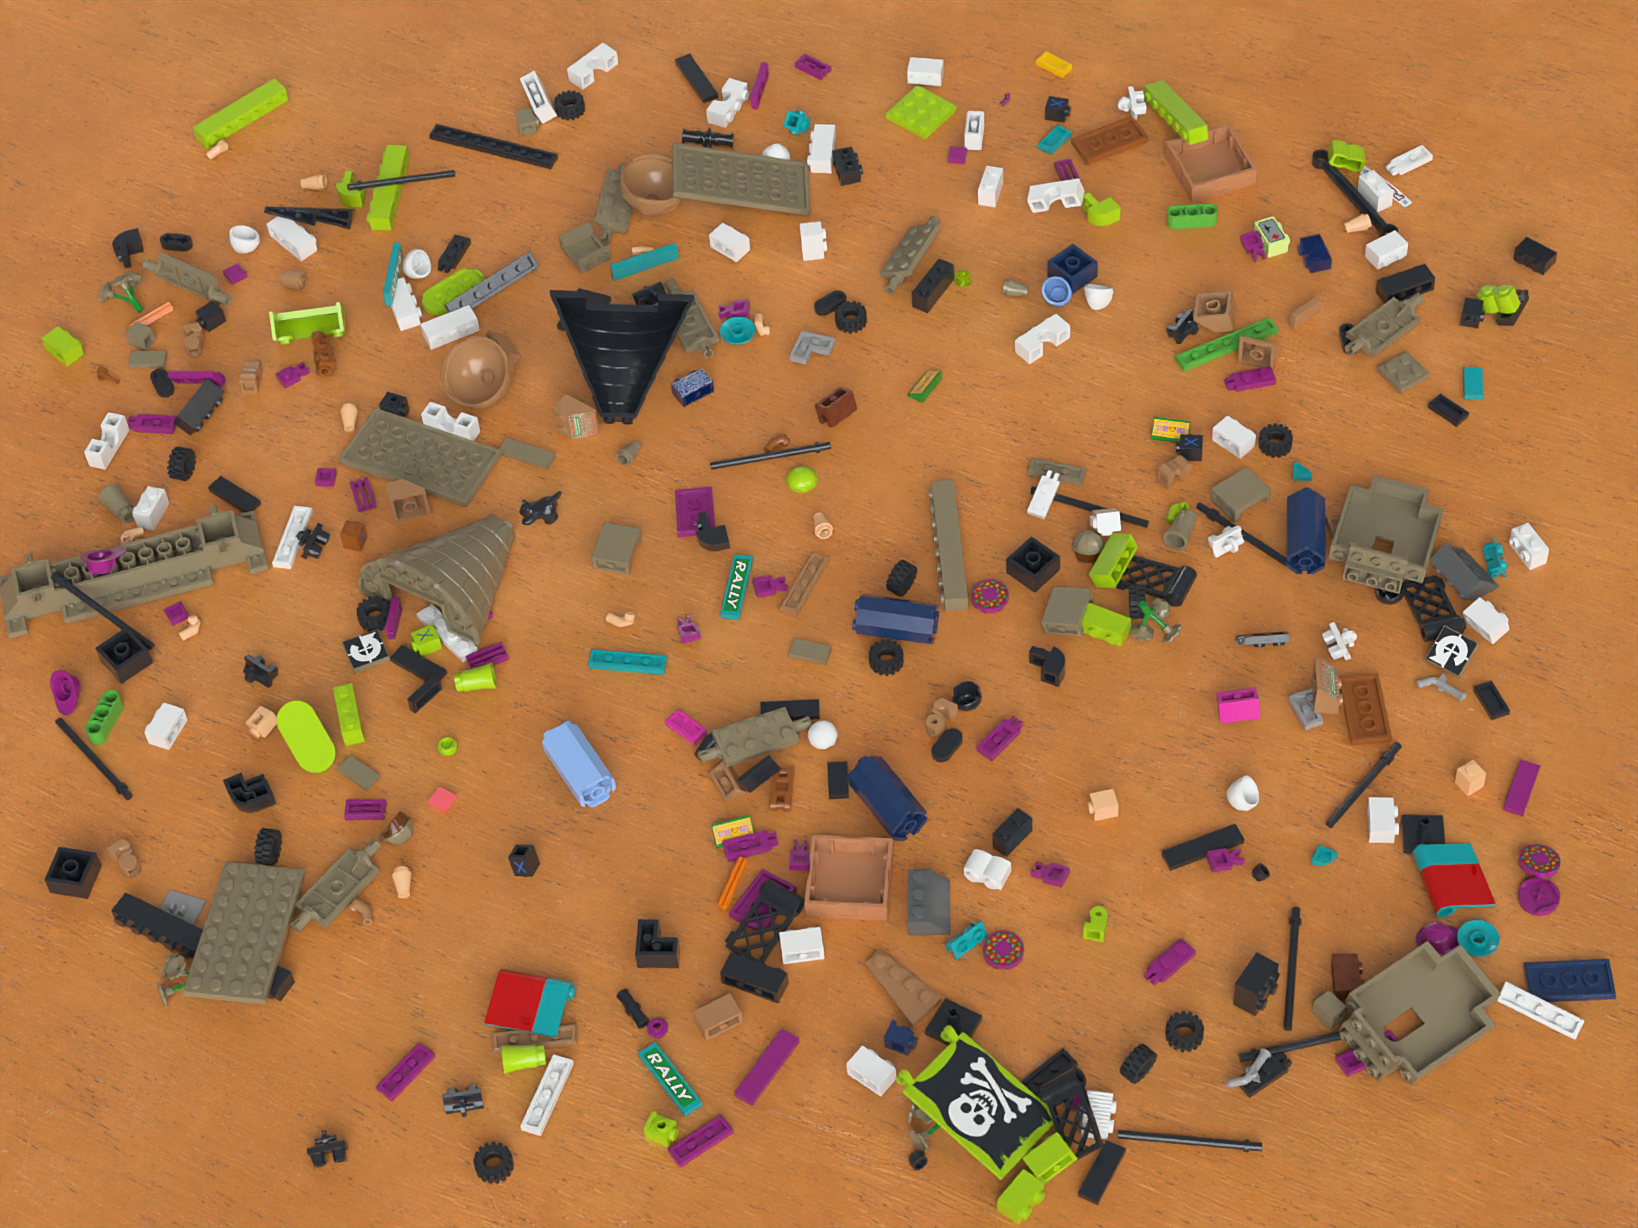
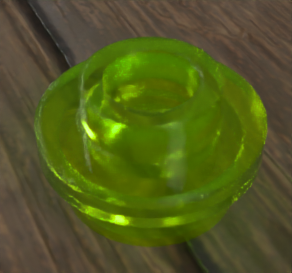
(963, 278)

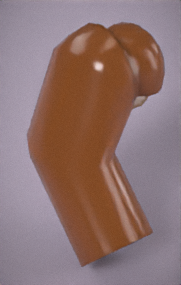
(774, 442)

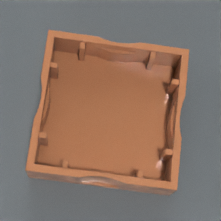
(1211, 165)
(849, 877)

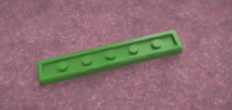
(1224, 344)

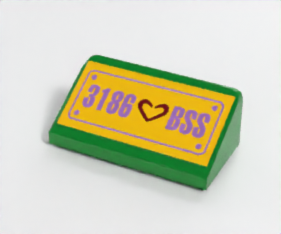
(925, 385)
(1169, 429)
(731, 829)

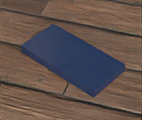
(1570, 980)

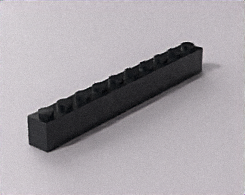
(177, 935)

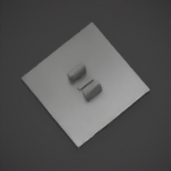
(183, 906)

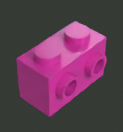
(1238, 705)

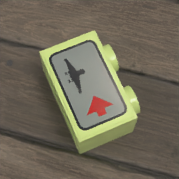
(1272, 236)

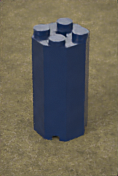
(1305, 532)
(896, 618)
(887, 797)

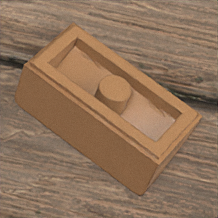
(727, 782)

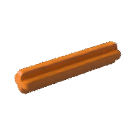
(153, 315)
(732, 883)

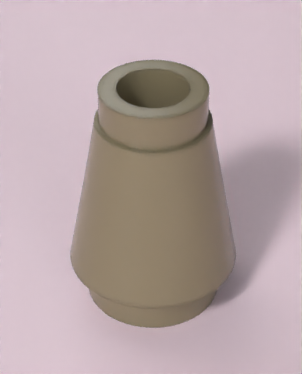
(1014, 288)
(628, 453)

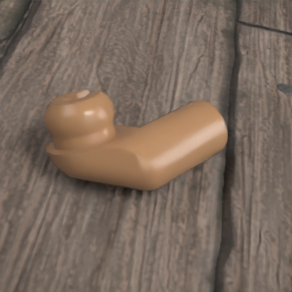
(364, 909)

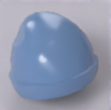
(1056, 291)

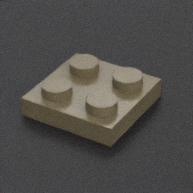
(1403, 372)

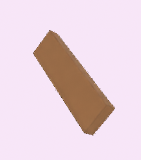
(804, 584)
(565, 1038)

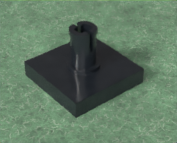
(1421, 830)
(957, 1017)

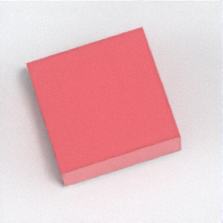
(441, 799)

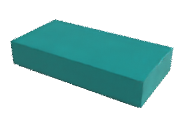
(1054, 139)
(1473, 382)

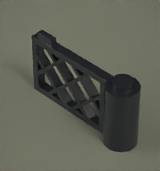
(1176, 585)
(1432, 627)
(776, 898)
(1064, 1089)

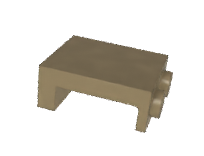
(584, 248)
(1239, 493)
(615, 548)
(1066, 611)

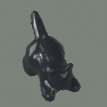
(541, 509)

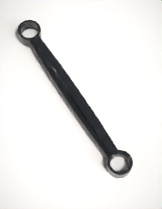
(1351, 192)

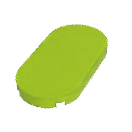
(448, 289)
(306, 737)

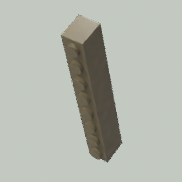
(949, 545)

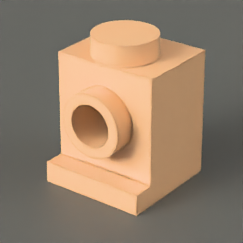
(261, 722)

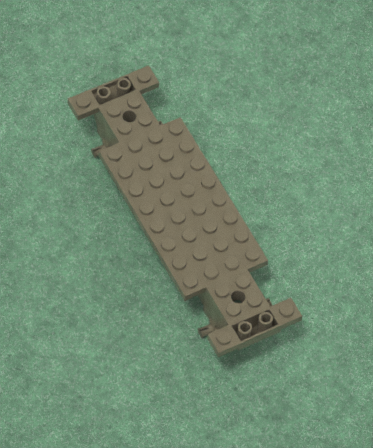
(145, 573)

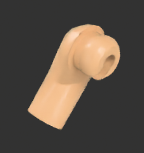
(221, 147)
(641, 249)
(758, 322)
(131, 534)
(627, 620)
(193, 628)

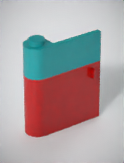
(1452, 877)
(529, 1002)

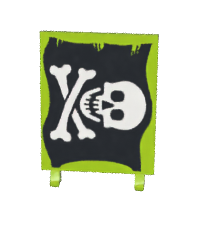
(979, 1103)

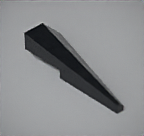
(334, 216)

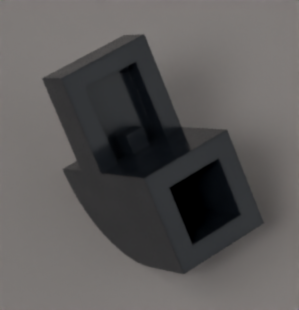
(126, 244)
(711, 538)
(1051, 662)

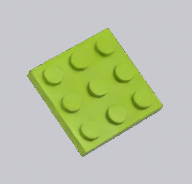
(921, 112)

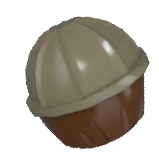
(1087, 546)
(398, 830)

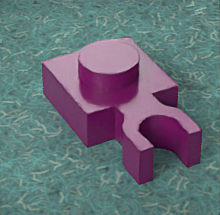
(1253, 243)
(737, 309)
(290, 375)
(766, 586)
(687, 630)
(799, 857)
(1221, 860)
(1053, 874)

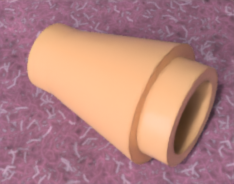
(315, 182)
(1359, 223)
(349, 416)
(822, 527)
(402, 881)

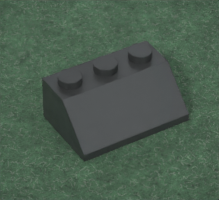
(1463, 572)
(928, 903)

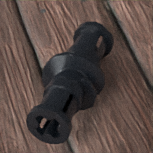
(707, 138)

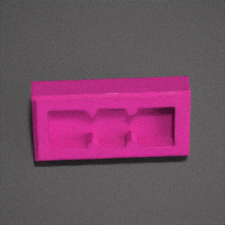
(686, 727)

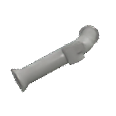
(1441, 686)
(1251, 1072)

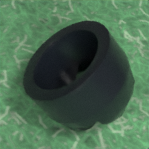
(1260, 872)
(917, 1160)

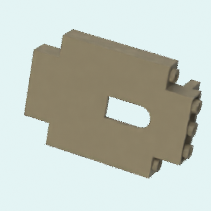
(1389, 513)
(1443, 993)

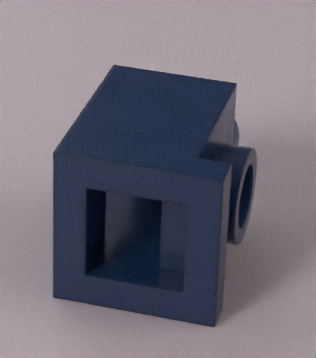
(900, 1038)

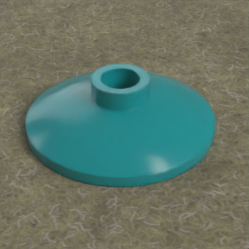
(737, 330)
(1478, 931)

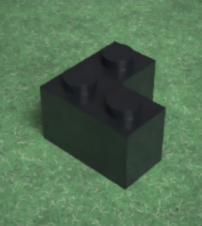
(654, 950)

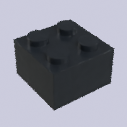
(1033, 564)
(124, 655)
(73, 872)
(1256, 984)

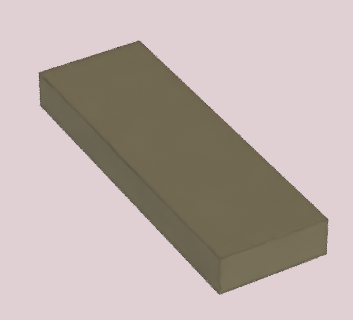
(527, 453)
(1067, 473)

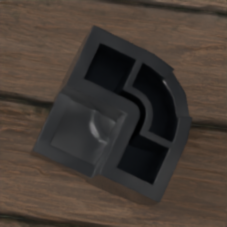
(249, 795)

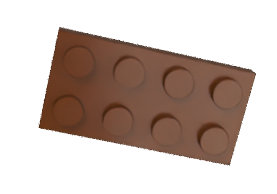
(1109, 140)
(1365, 709)

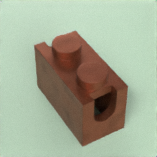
(836, 406)
(1345, 974)

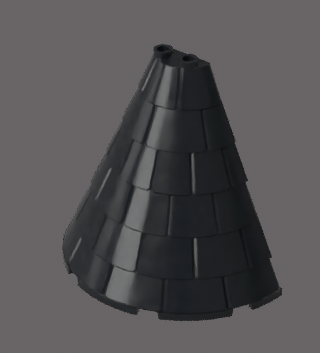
(620, 346)

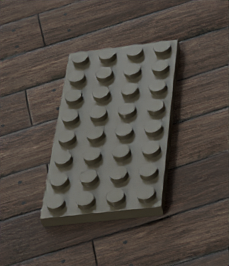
(740, 179)
(421, 454)
(244, 933)

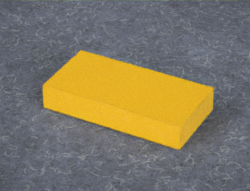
(1054, 64)

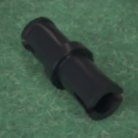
(632, 1008)

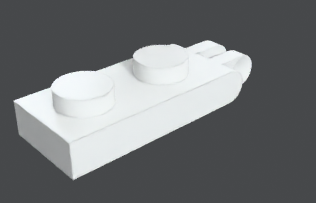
(1409, 160)
(1044, 495)

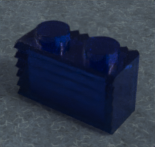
(1314, 253)
(692, 387)

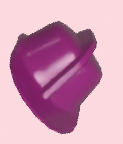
(102, 560)
(65, 691)
(1440, 936)

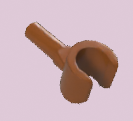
(102, 375)

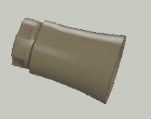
(116, 503)
(1180, 531)

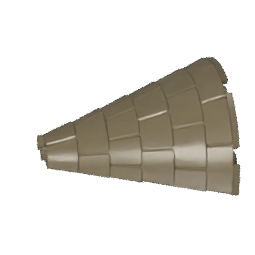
(449, 570)

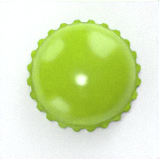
(801, 479)

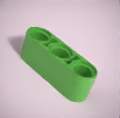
(1192, 216)
(104, 717)

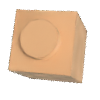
(1470, 777)
(1103, 805)

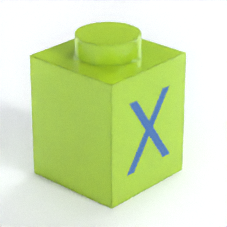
(425, 640)

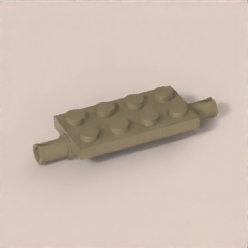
(612, 207)
(909, 253)
(187, 278)
(1384, 326)
(696, 328)
(754, 737)
(337, 887)

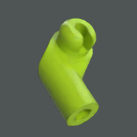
(1174, 511)

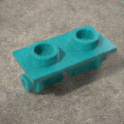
(1497, 565)
(970, 938)

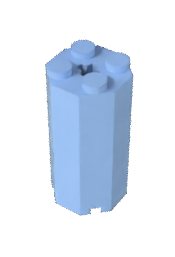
(578, 764)

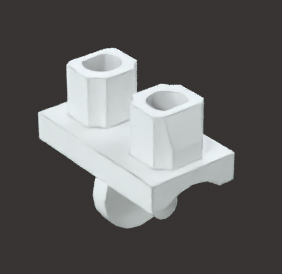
(1133, 103)
(1227, 541)
(1340, 649)

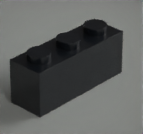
(1405, 284)
(933, 285)
(199, 407)
(754, 977)

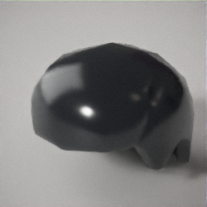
(1388, 597)
(967, 696)

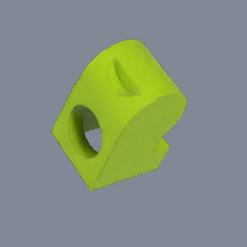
(1097, 924)

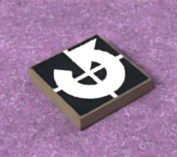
(366, 651)
(1452, 651)

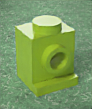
(661, 1136)

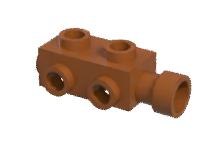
(323, 354)

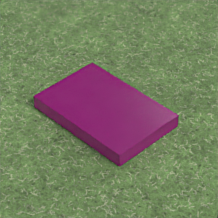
(689, 505)
(751, 895)

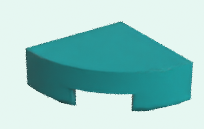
(1301, 473)
(1323, 856)

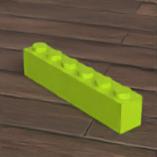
(1176, 112)
(240, 113)
(386, 198)

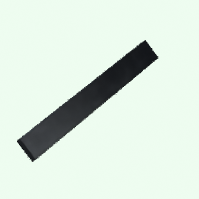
(493, 146)

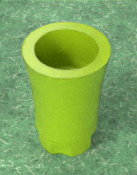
(476, 678)
(522, 1057)

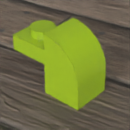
(350, 198)
(1102, 212)

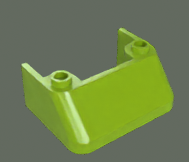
(303, 323)

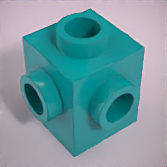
(797, 122)

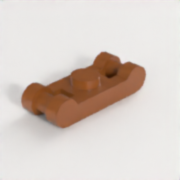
(782, 788)

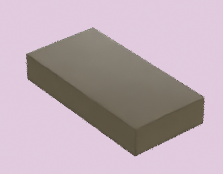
(147, 359)
(810, 651)
(358, 773)

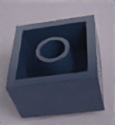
(1074, 267)

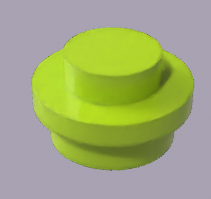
(447, 746)

